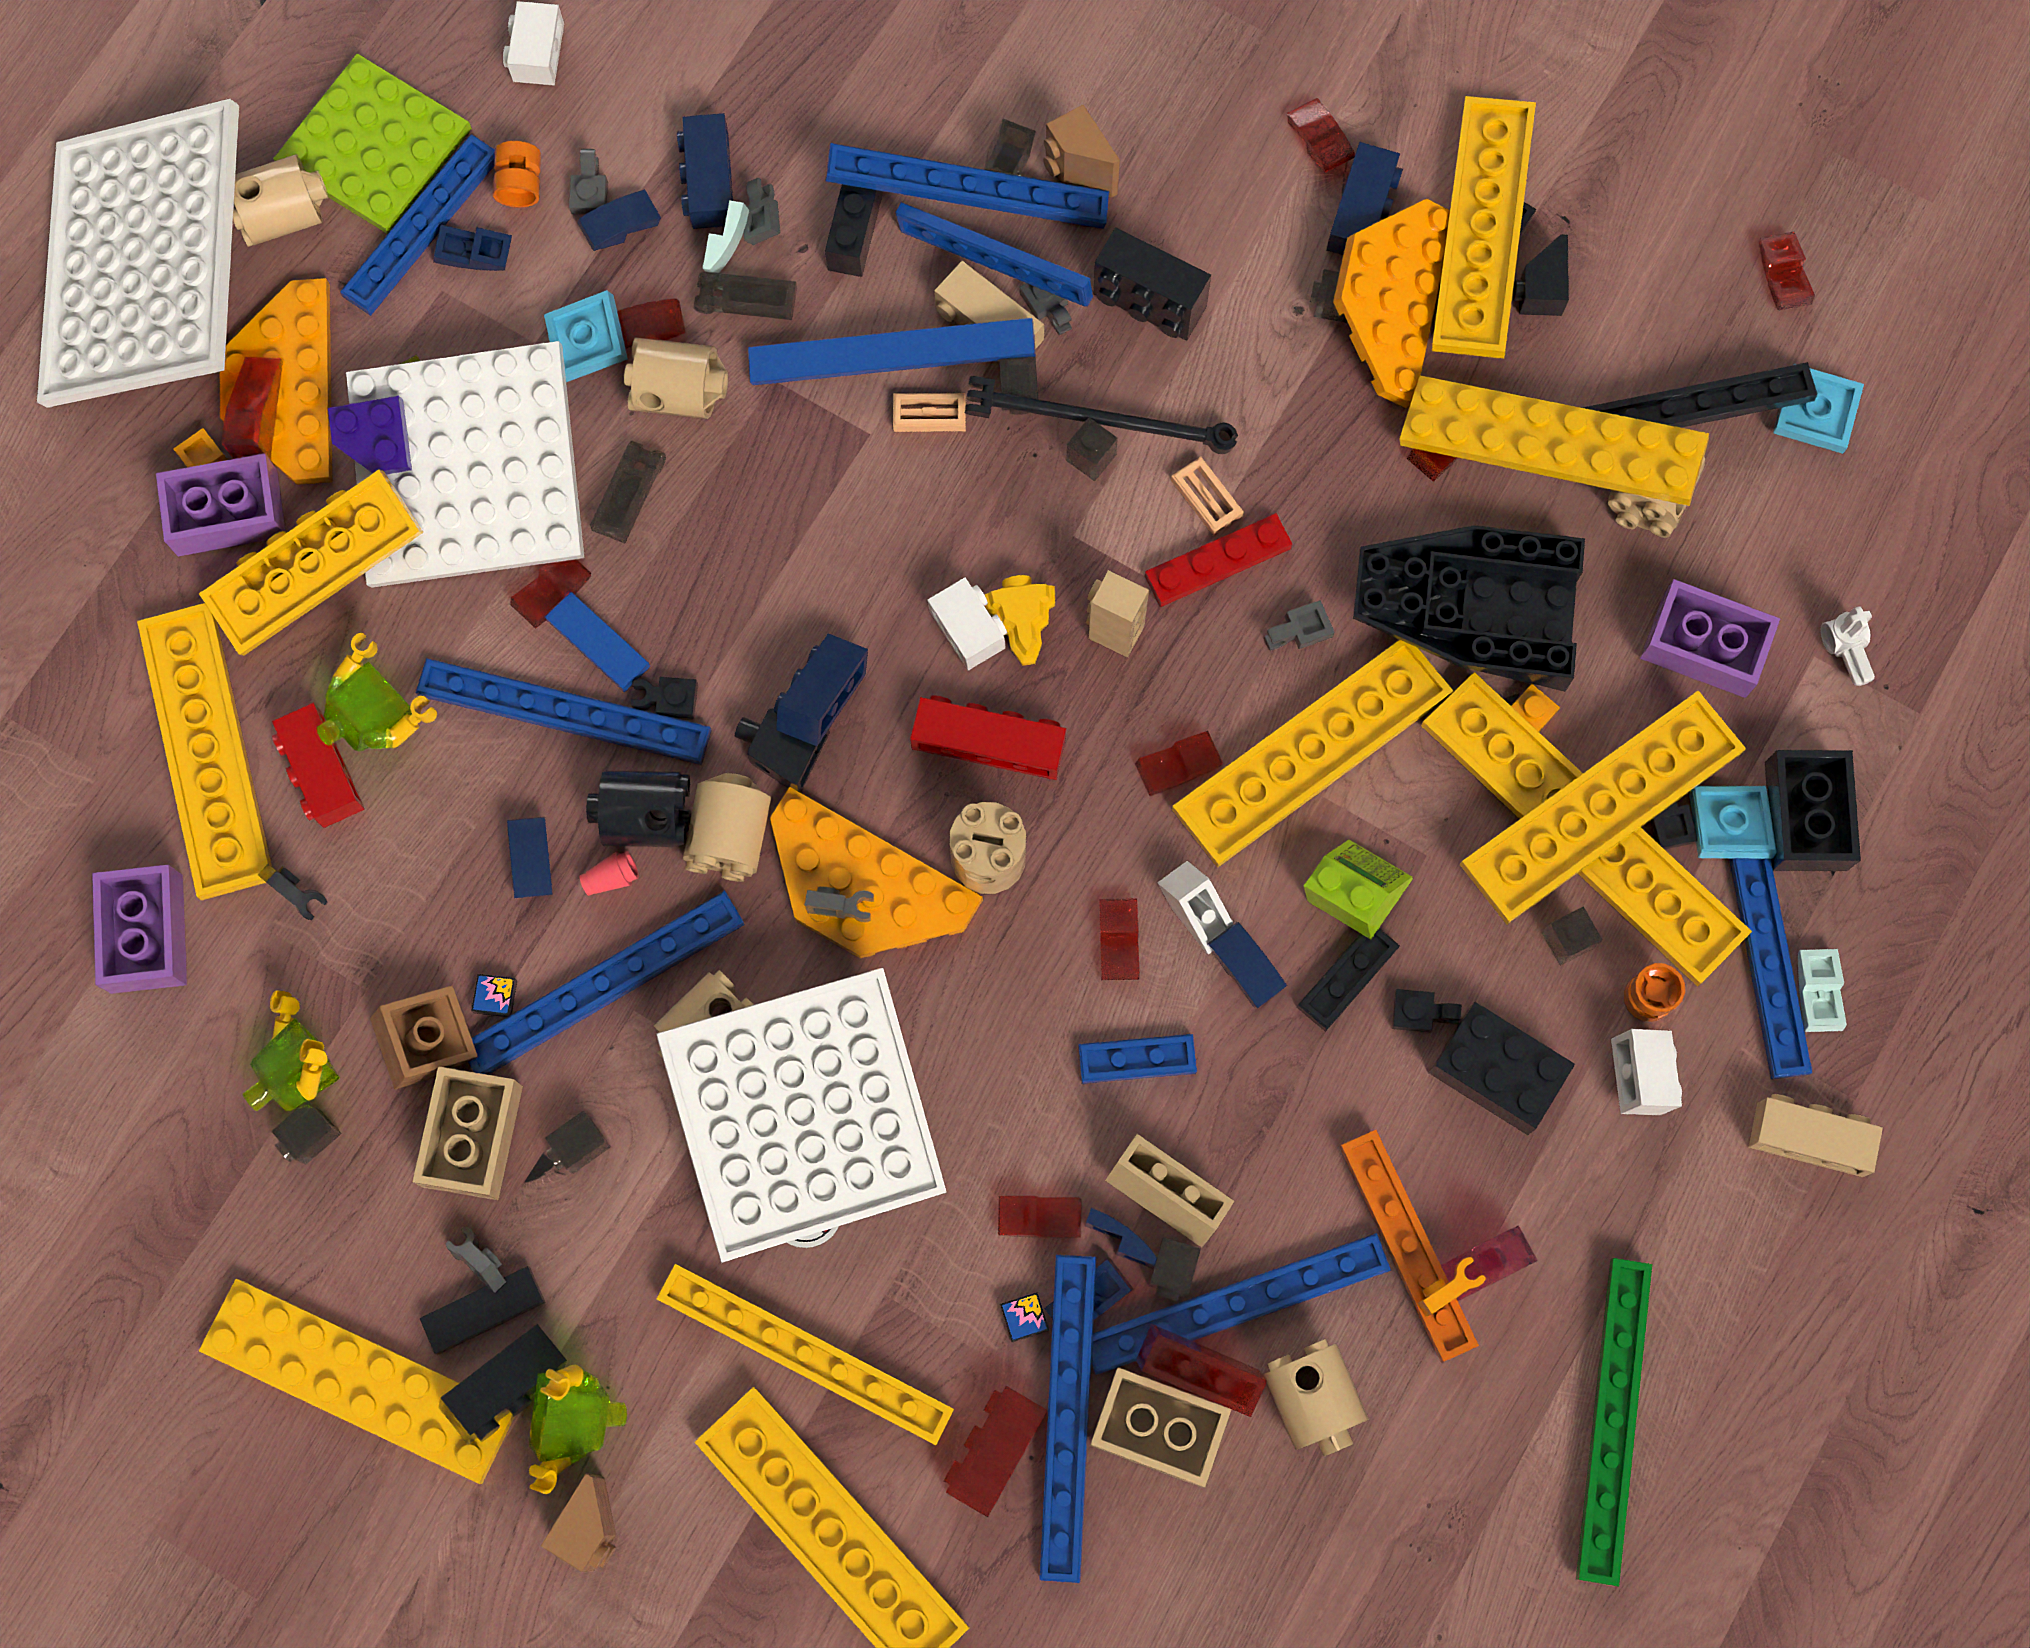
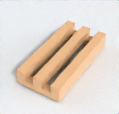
(929, 425)
(1224, 520)

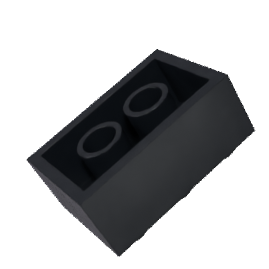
(1151, 284)
(1813, 810)
(1502, 1068)

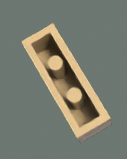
(974, 300)
(1116, 612)
(1816, 1135)
(1169, 1190)

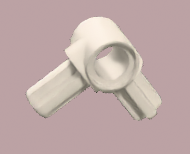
(1847, 639)

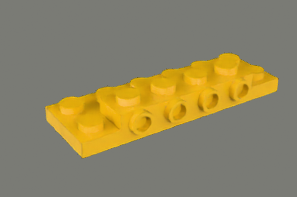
(310, 561)

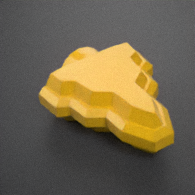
(1023, 612)

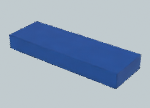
(597, 641)
(1137, 1058)

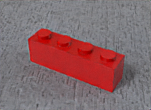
(988, 737)

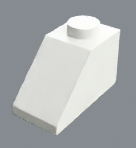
(1196, 903)

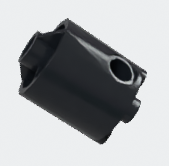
(641, 808)

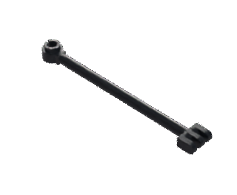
(989, 398)

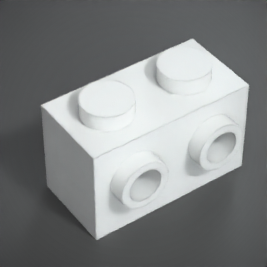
(534, 43)
(967, 623)
(1646, 1072)

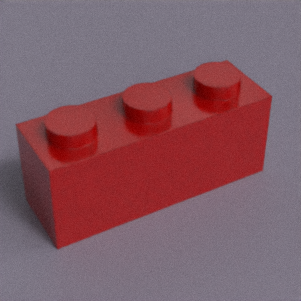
(316, 767)

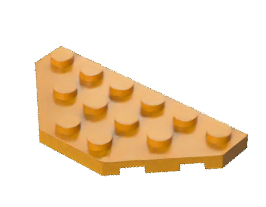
(1391, 294)
(298, 332)
(832, 852)

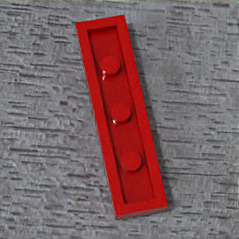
(1218, 560)

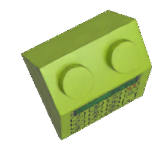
(1356, 887)

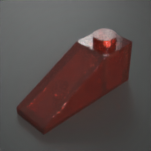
(253, 408)

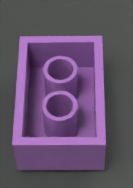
(220, 504)
(1710, 638)
(139, 929)

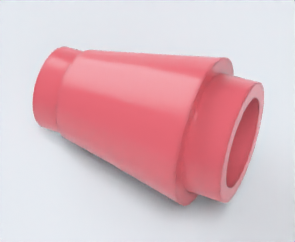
(610, 874)

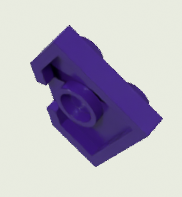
(373, 434)

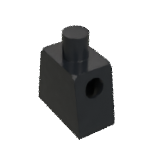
(777, 753)

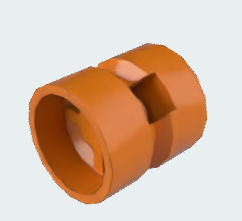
(516, 174)
(1654, 992)

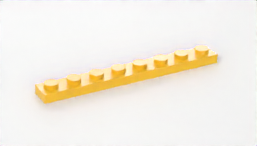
(805, 1354)

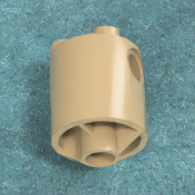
(277, 200)
(675, 378)
(1647, 513)
(726, 827)
(988, 847)
(700, 1002)
(1318, 1413)

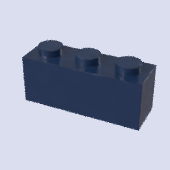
(705, 169)
(1365, 193)
(821, 689)

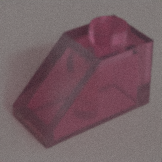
(1494, 1259)

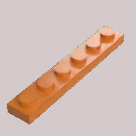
(1406, 1241)

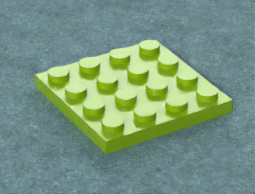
(375, 142)

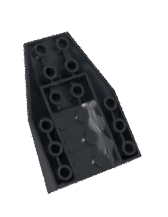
(1478, 599)

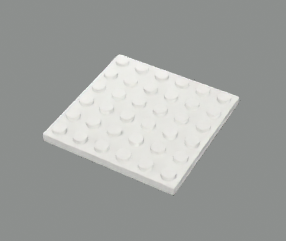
(486, 461)
(801, 1114)

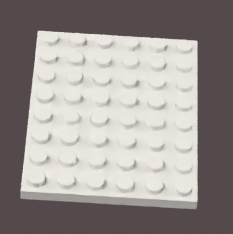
(139, 255)

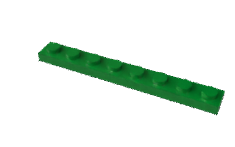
(1614, 1422)

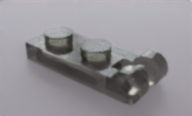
(746, 295)
(627, 492)

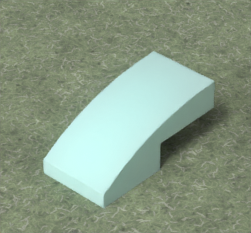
(720, 247)
(1819, 990)

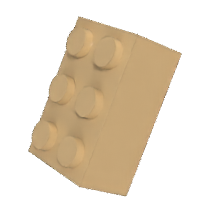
(468, 1133)
(1160, 1427)

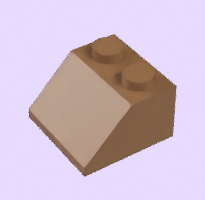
(1080, 152)
(422, 1035)
(584, 1527)

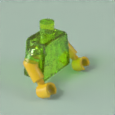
(366, 707)
(292, 1063)
(568, 1421)

